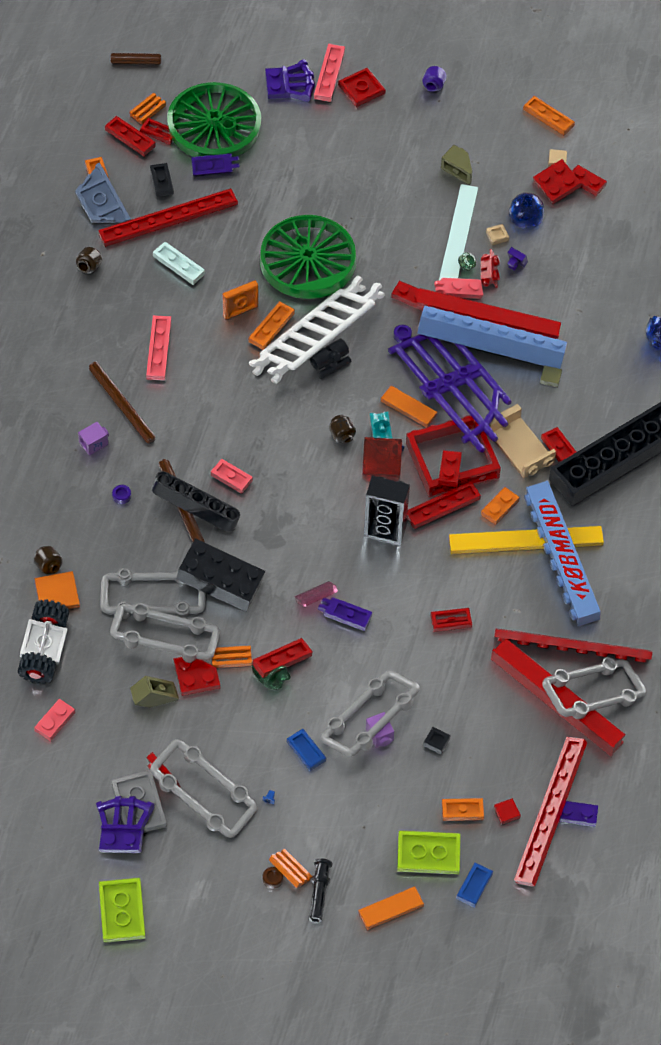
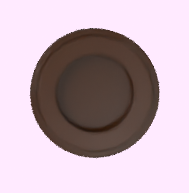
(272, 878)

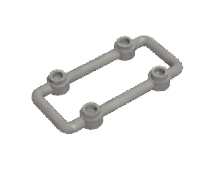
(125, 577)
(141, 612)
(606, 667)
(364, 739)
(215, 821)

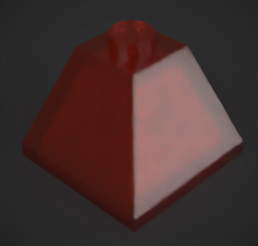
(382, 457)

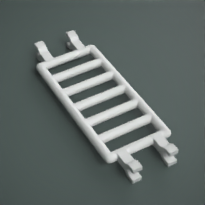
(285, 365)

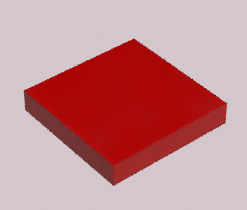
(361, 87)

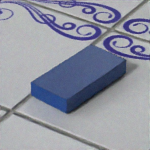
(306, 749)
(474, 885)

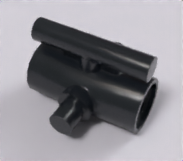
(330, 358)

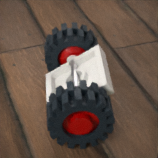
(43, 641)

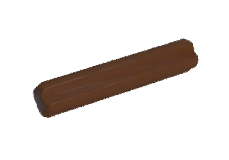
(135, 58)

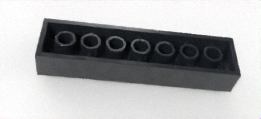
(609, 457)

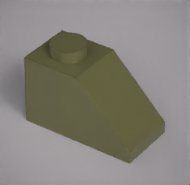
(458, 164)
(153, 692)

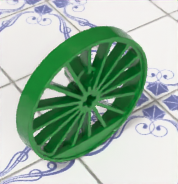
(213, 120)
(308, 257)

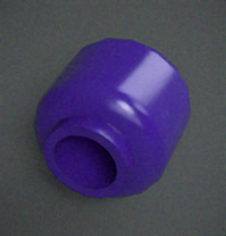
(434, 78)

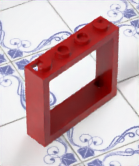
(476, 475)

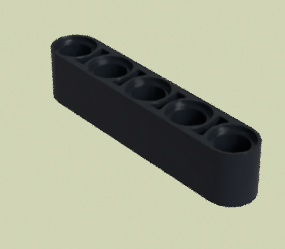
(195, 501)

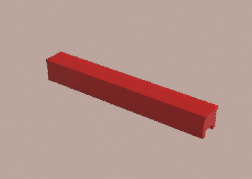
(531, 676)

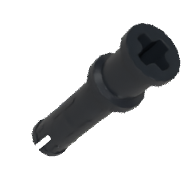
(320, 881)

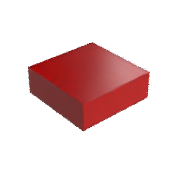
(507, 811)

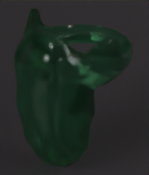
(273, 680)

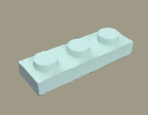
(179, 263)

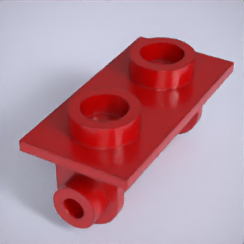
(490, 263)

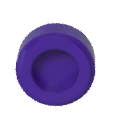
(402, 333)
(121, 494)

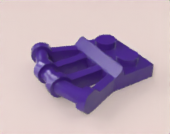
(278, 82)
(123, 838)

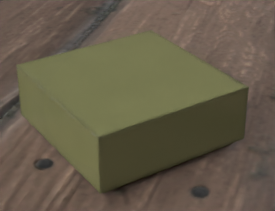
(551, 376)

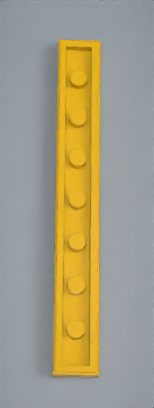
(518, 540)

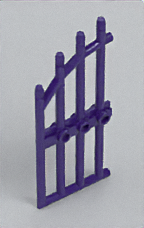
(450, 382)

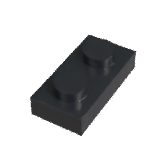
(161, 179)

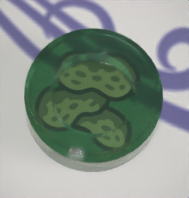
(467, 261)

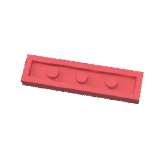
(329, 72)
(158, 348)

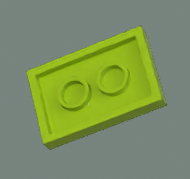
(428, 852)
(121, 910)

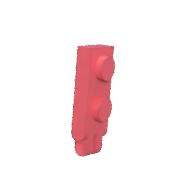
(460, 287)

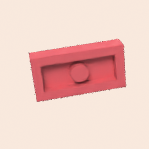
(231, 476)
(54, 719)

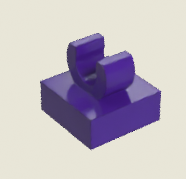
(516, 258)

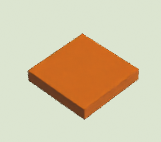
(240, 299)
(58, 588)

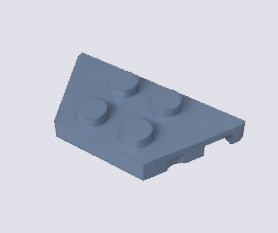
(101, 199)

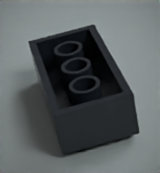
(386, 509)
(220, 575)

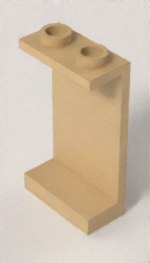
(521, 444)

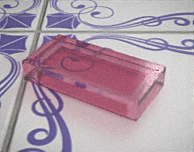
(316, 594)

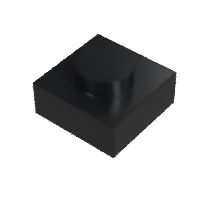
(436, 740)

